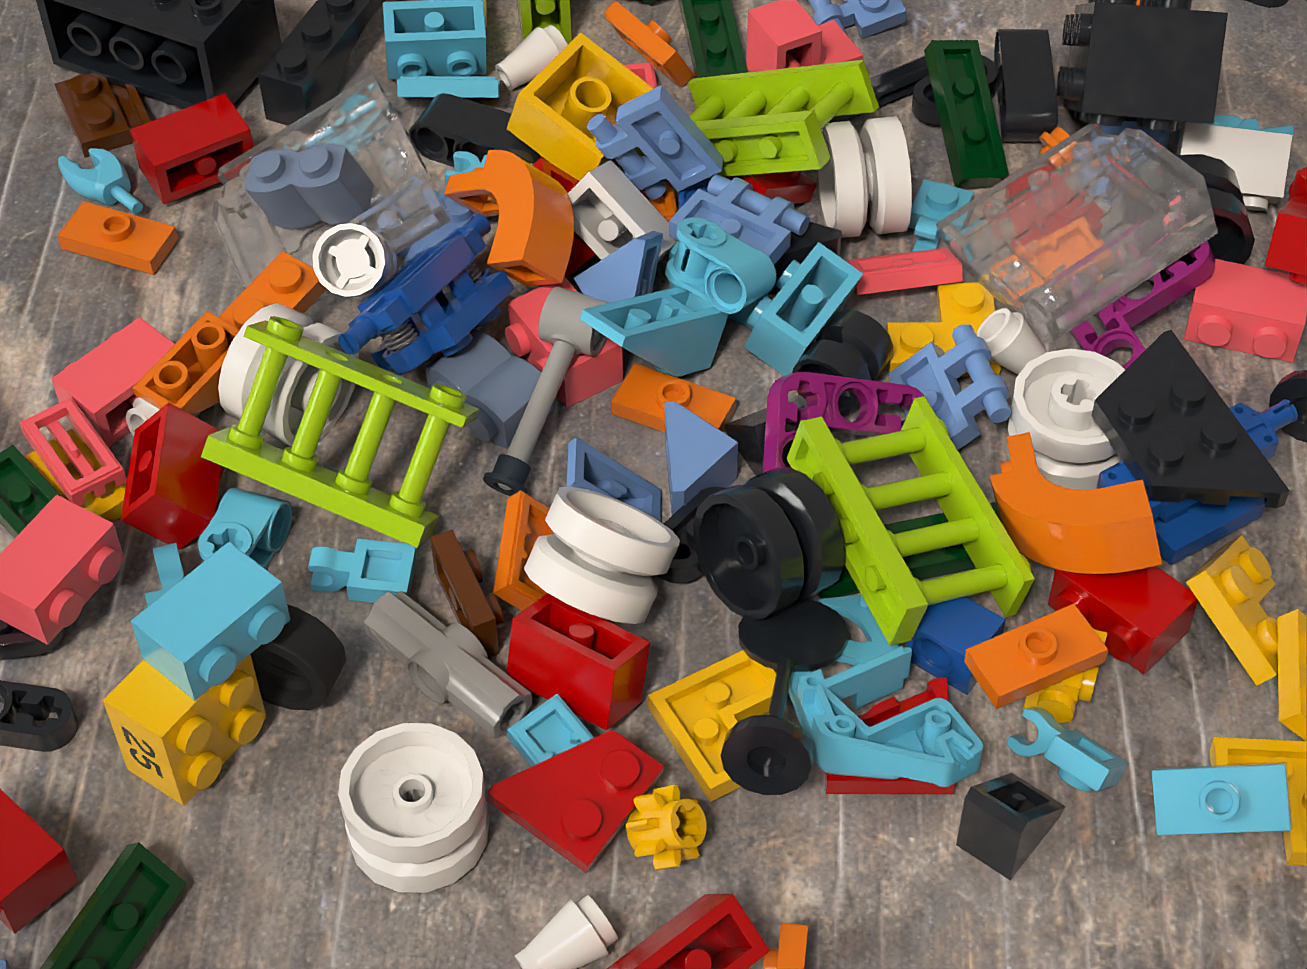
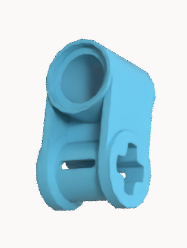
(719, 266)
(251, 523)

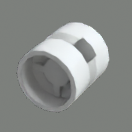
(353, 260)

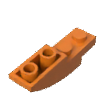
(192, 367)

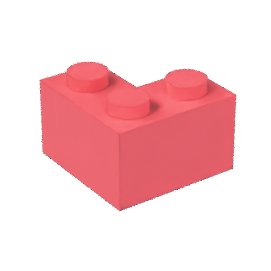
(787, 37)

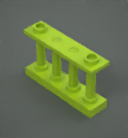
(776, 116)
(296, 467)
(876, 553)

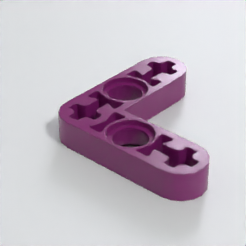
(1127, 312)
(822, 401)

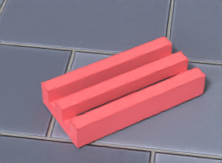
(907, 270)
(91, 479)

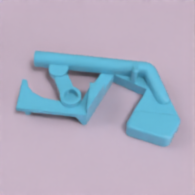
(919, 744)

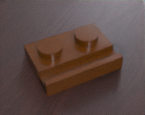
(100, 111)

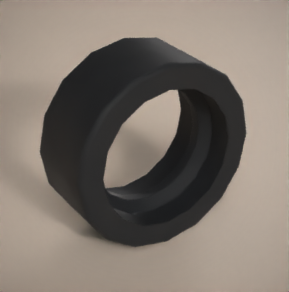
(299, 663)

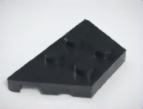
(1181, 432)

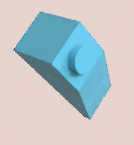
(662, 327)

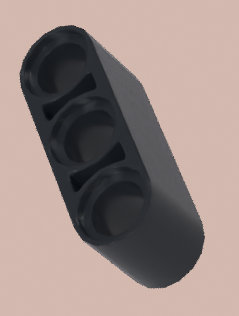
(1025, 84)
(467, 126)

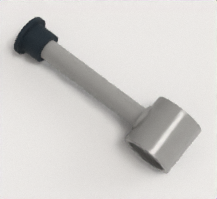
(569, 336)

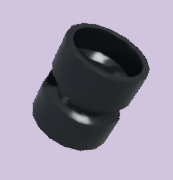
(848, 347)

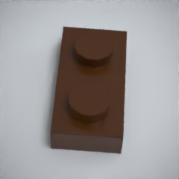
(460, 579)

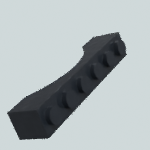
(313, 58)

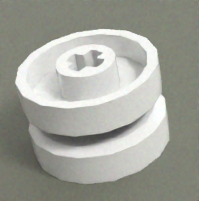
(866, 177)
(295, 381)
(1055, 404)
(601, 555)
(414, 807)

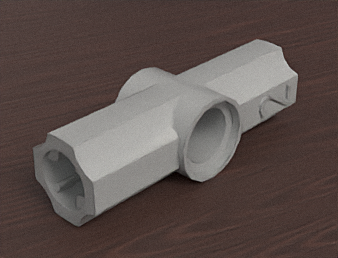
(447, 663)

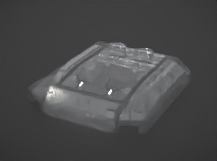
(363, 120)
(1081, 226)

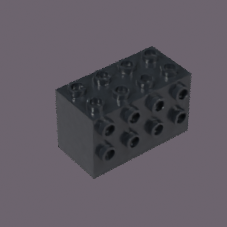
(164, 47)
(1142, 62)

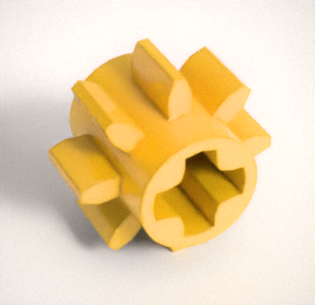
(666, 827)

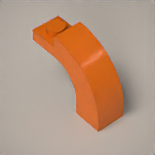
(533, 213)
(1073, 528)

